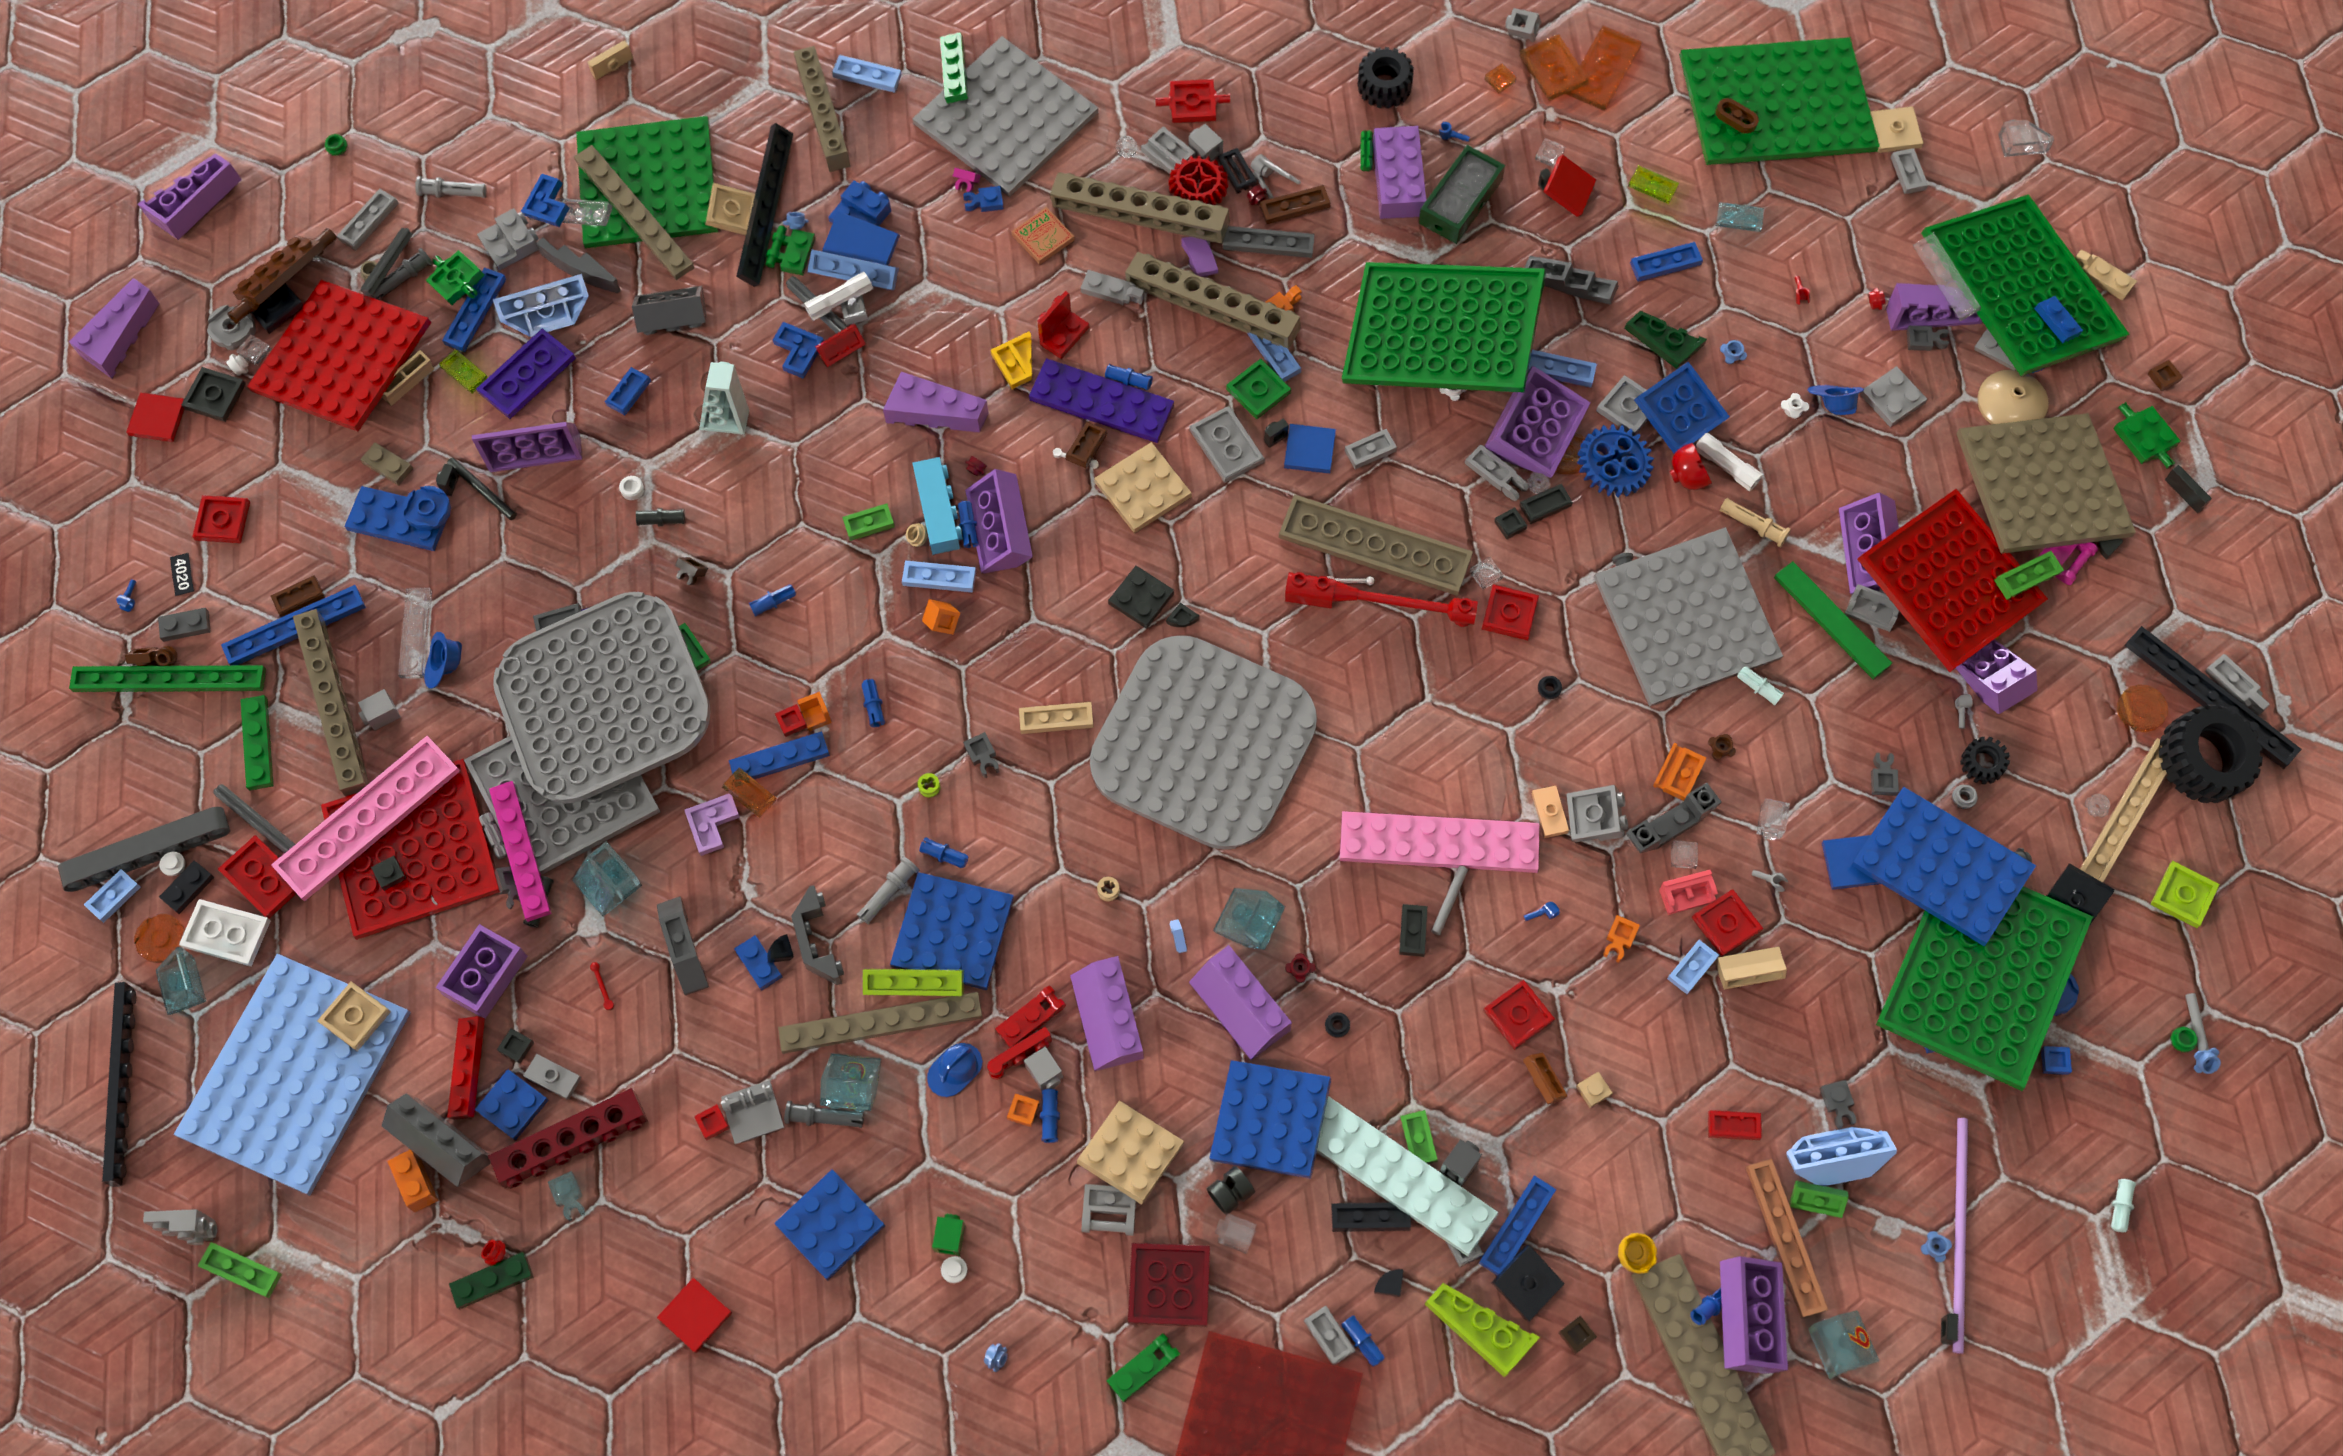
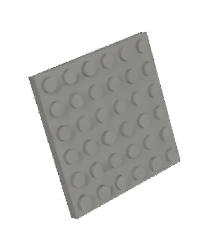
(1011, 119)
(1687, 616)
(556, 828)

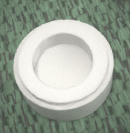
(631, 488)

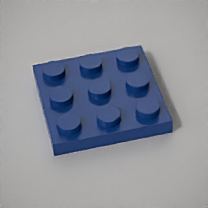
(1681, 408)
(829, 1224)

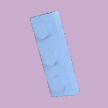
(867, 73)
(939, 576)

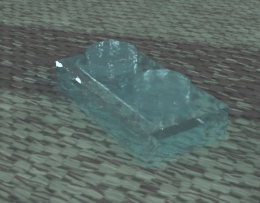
(1740, 217)

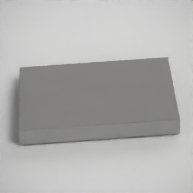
(1226, 444)

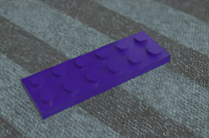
(1101, 400)

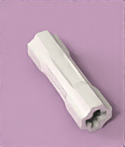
(824, 303)
(1742, 472)

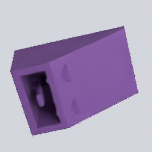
(1999, 676)

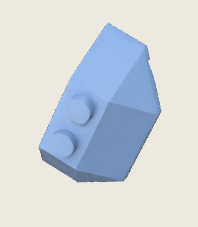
(543, 306)
(1841, 1155)

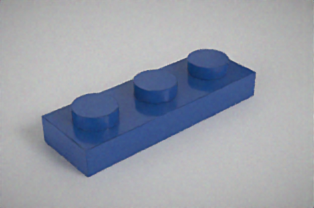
(1666, 261)

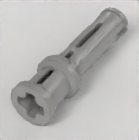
(440, 188)
(895, 881)

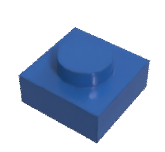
(2056, 1060)

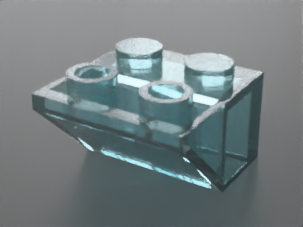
(605, 879)

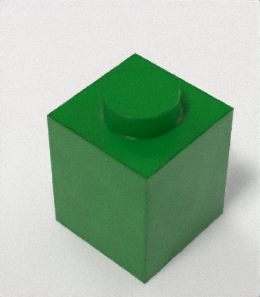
(948, 1235)

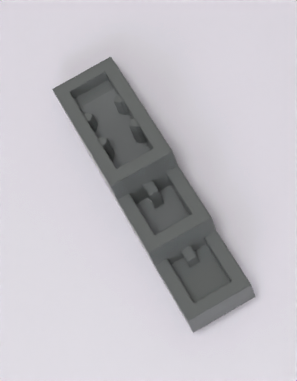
(570, 263)
(1573, 281)

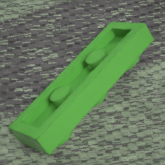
(2029, 575)
(239, 1270)

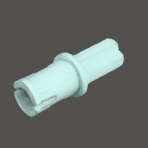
(1760, 685)
(2123, 1205)

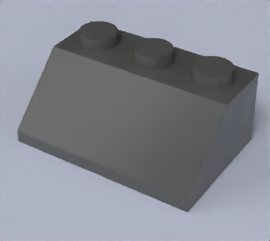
(669, 310)

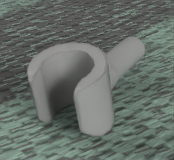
(1961, 703)
(1773, 879)

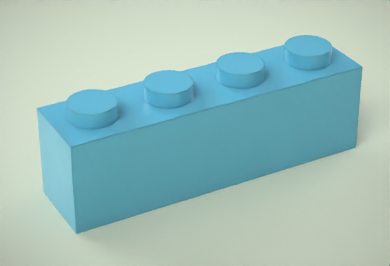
(936, 505)

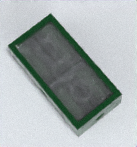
(1461, 194)

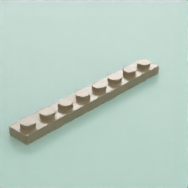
(634, 212)
(880, 1022)

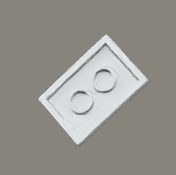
(225, 932)

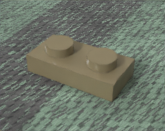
(386, 464)

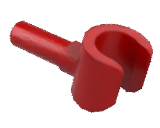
(1801, 292)

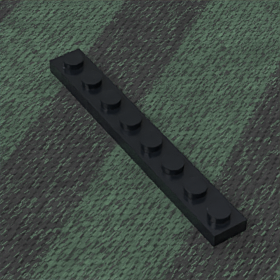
(765, 205)
(2207, 692)
(118, 1092)

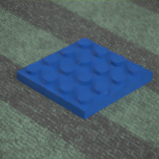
(952, 928)
(1270, 1119)

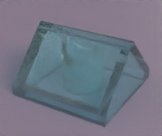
(180, 982)

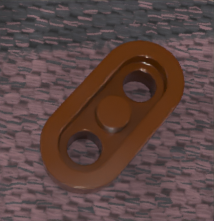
(1737, 115)

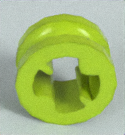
(926, 778)

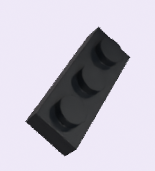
(1368, 1217)

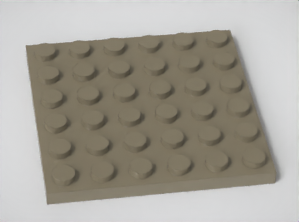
(2045, 483)

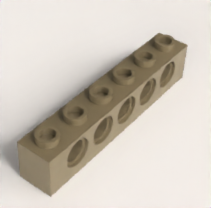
(822, 109)

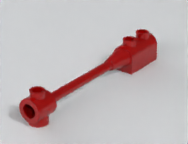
(1324, 591)

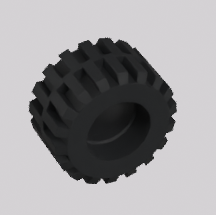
(1385, 91)

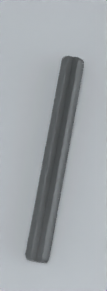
(253, 818)

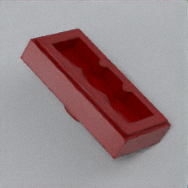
(840, 345)
(1734, 1125)

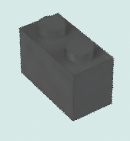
(1461, 1162)

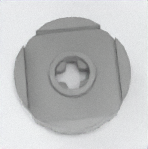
(229, 338)

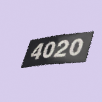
(181, 574)

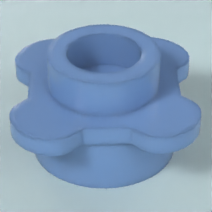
(795, 220)
(1735, 346)
(2207, 1061)
(1943, 1243)
(995, 1357)

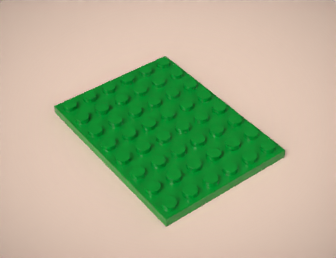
(1801, 90)
(2011, 265)
(1444, 326)
(1988, 1001)

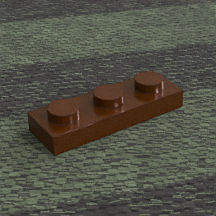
(1295, 204)

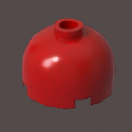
(1689, 468)

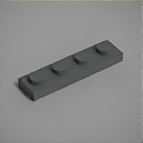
(1269, 242)

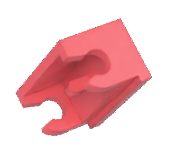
(1688, 892)

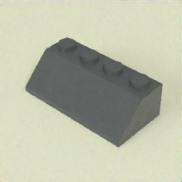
(434, 1139)

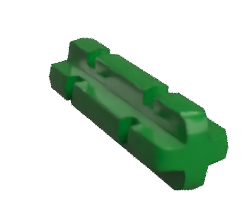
(1366, 151)

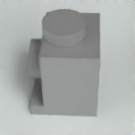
(1521, 17)

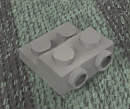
(509, 239)
(1597, 814)
(186, 1224)

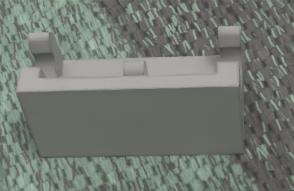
(1872, 608)

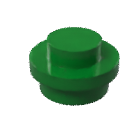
(335, 144)
(2184, 1039)

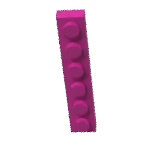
(520, 851)

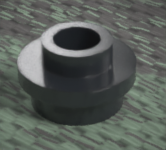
(1549, 681)
(1337, 1017)

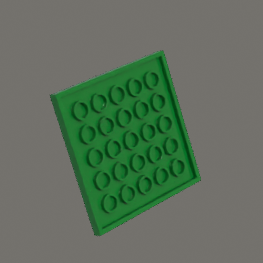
(663, 166)

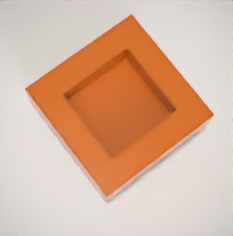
(1023, 1110)

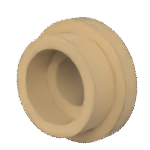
(916, 534)

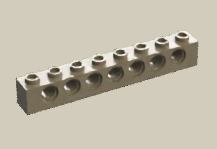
(1130, 211)
(1219, 309)
(331, 702)

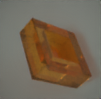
(1500, 78)

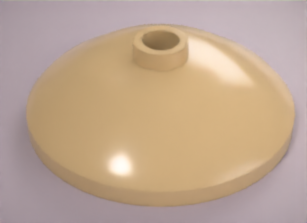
(2001, 404)

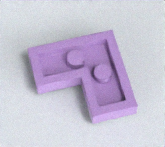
(705, 819)

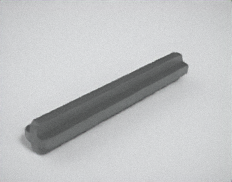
(386, 262)
(805, 295)

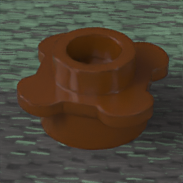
(1726, 741)

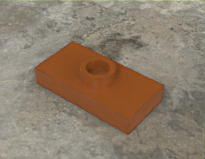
(1545, 1078)

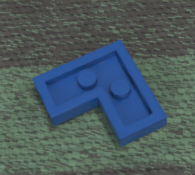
(541, 202)
(802, 348)

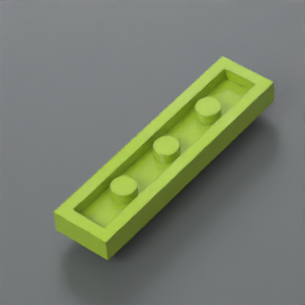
(913, 982)

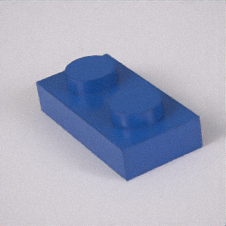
(2058, 319)
(755, 960)

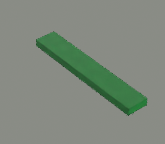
(1833, 620)

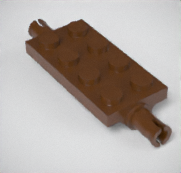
(276, 272)

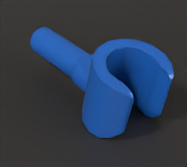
(1448, 132)
(124, 600)
(1549, 909)

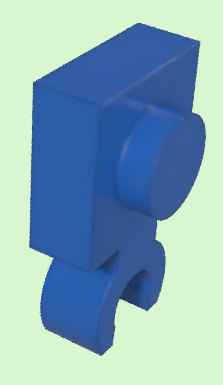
(988, 199)

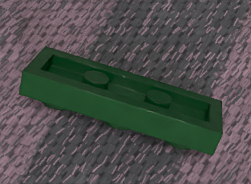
(491, 1280)

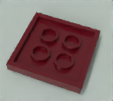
(1169, 1285)

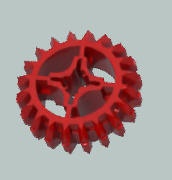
(1212, 179)

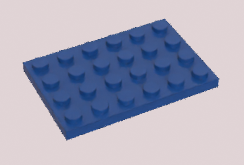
(1943, 866)

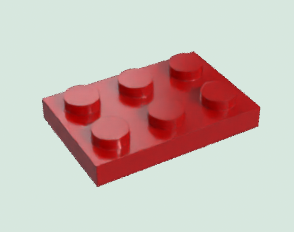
(255, 877)

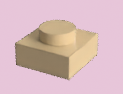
(1594, 1090)

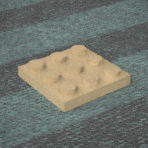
(1142, 487)
(1130, 1152)

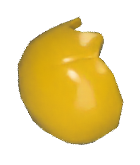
(1637, 1253)

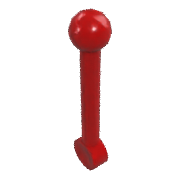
(608, 1004)

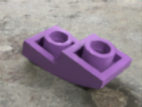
(1200, 256)

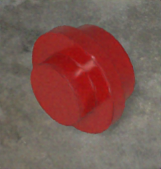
(1876, 299)
(493, 1252)

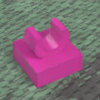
(965, 176)

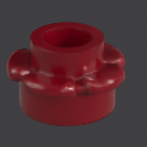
(1256, 195)
(975, 466)

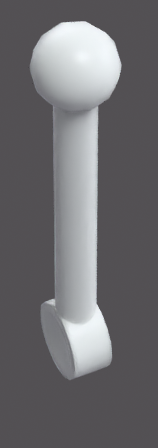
(1057, 453)
(1369, 580)

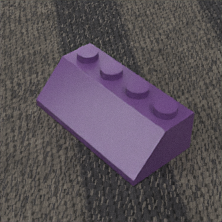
(1000, 522)
(1864, 526)
(1240, 1003)
(1106, 1014)

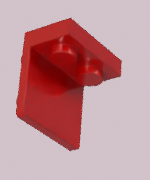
(1059, 327)

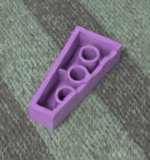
(191, 196)
(1922, 307)
(115, 327)
(934, 405)

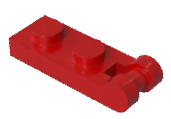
(1030, 1017)
(1018, 1053)

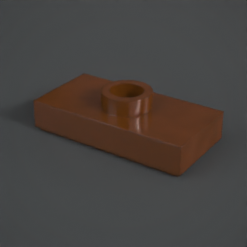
(1086, 444)
(297, 596)

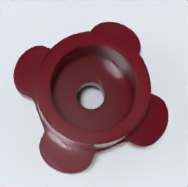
(1300, 960)

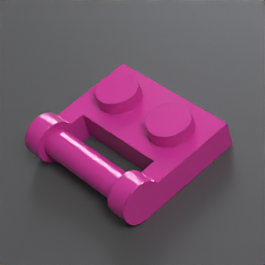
(2063, 552)

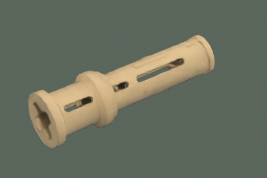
(1765, 527)

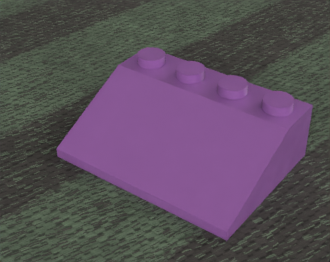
(1537, 424)
(529, 446)

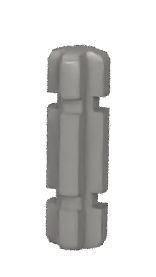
(493, 834)

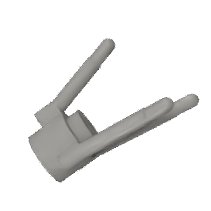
(1264, 167)

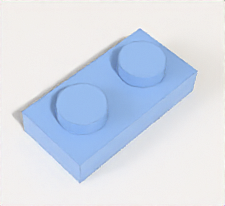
(112, 895)
(1693, 966)

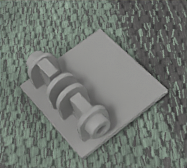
(752, 1112)

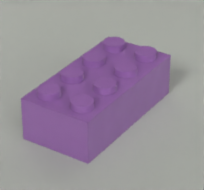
(1398, 171)
(1753, 1315)

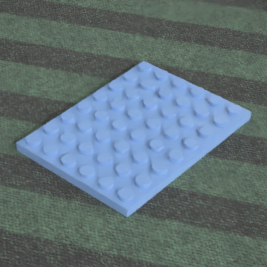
(287, 1081)

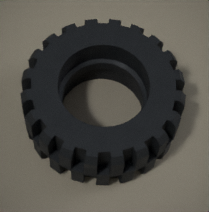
(2234, 742)

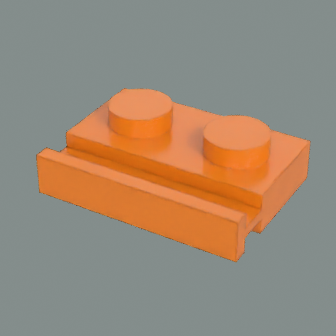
(1679, 772)

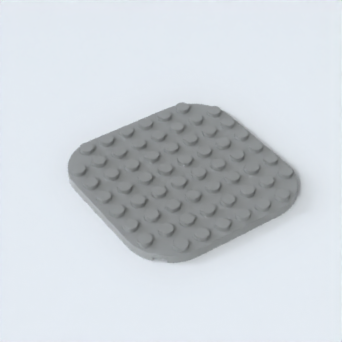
(601, 697)
(1203, 742)

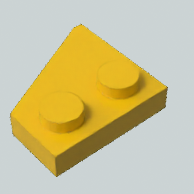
(1015, 360)

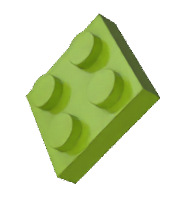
(2184, 894)

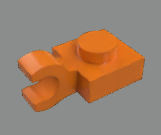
(1286, 302)

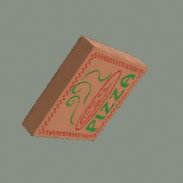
(1043, 235)

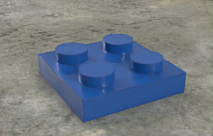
(511, 1104)

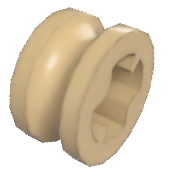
(1115, 891)

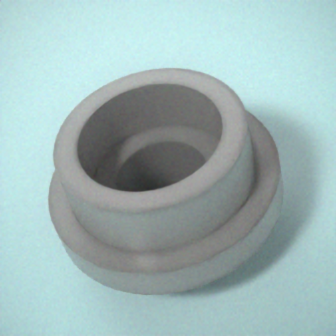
(1966, 790)

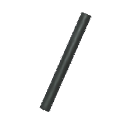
(482, 489)

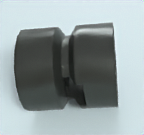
(1230, 1190)

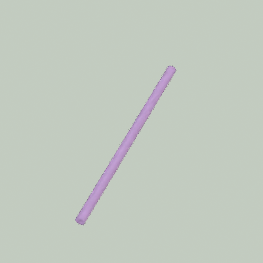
(1960, 1230)

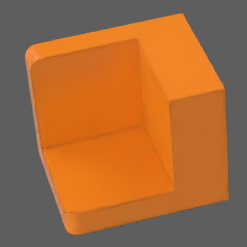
(941, 616)
(814, 711)

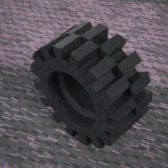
(1976, 770)

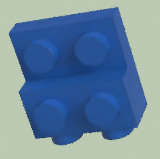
(863, 204)

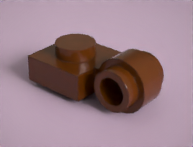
(145, 656)

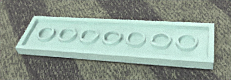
(1403, 1179)

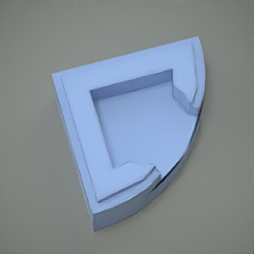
(1178, 935)

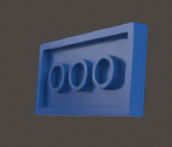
(382, 516)

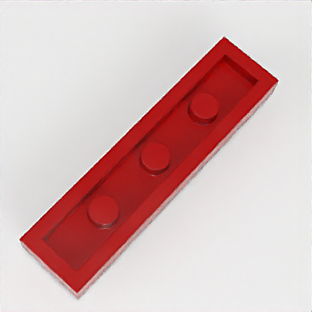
(466, 1068)

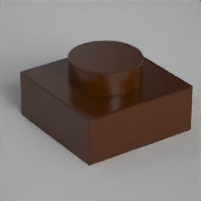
(2165, 375)

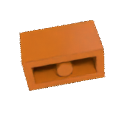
(412, 1181)

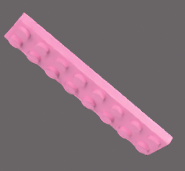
(365, 818)
(1439, 842)

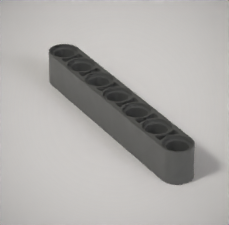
(143, 849)

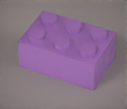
(481, 971)

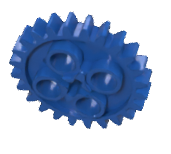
(1608, 443)

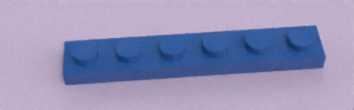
(284, 630)

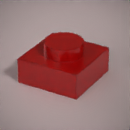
(791, 720)
(711, 1122)

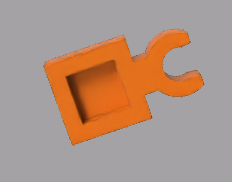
(1622, 935)

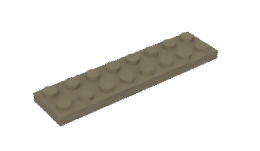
(1375, 544)
(1699, 1362)

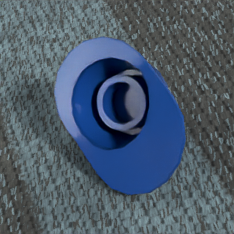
(1838, 399)
(442, 659)
(954, 1069)

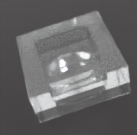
(1549, 152)
(253, 350)
(1486, 573)
(1684, 854)

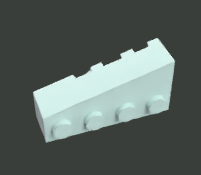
(724, 401)

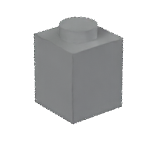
(1205, 143)
(378, 710)
(1044, 1069)

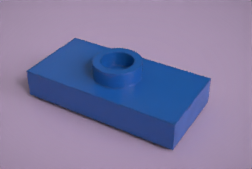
(628, 391)

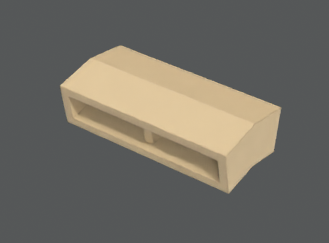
(408, 376)
(1751, 968)

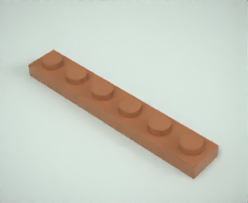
(1786, 1238)

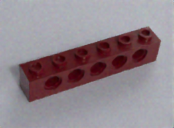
(505, 1160)

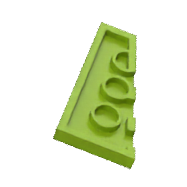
(1488, 1334)

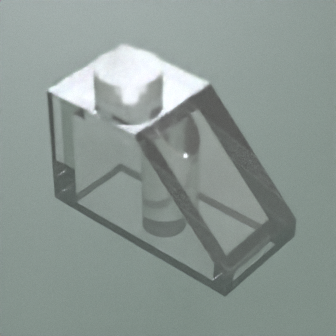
(2023, 138)

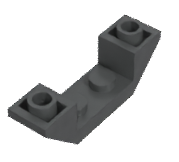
(1676, 821)
(810, 908)
(681, 946)

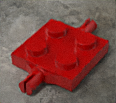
(1192, 100)

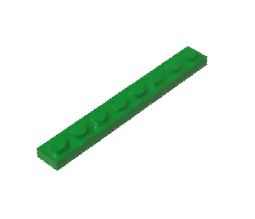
(167, 678)

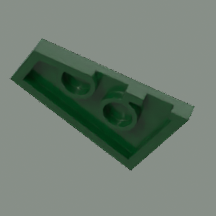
(1667, 342)

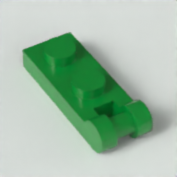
(1142, 1368)

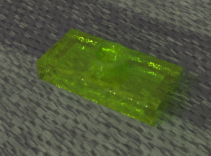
(1653, 184)
(463, 371)

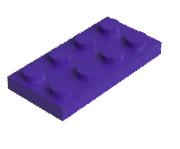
(526, 373)

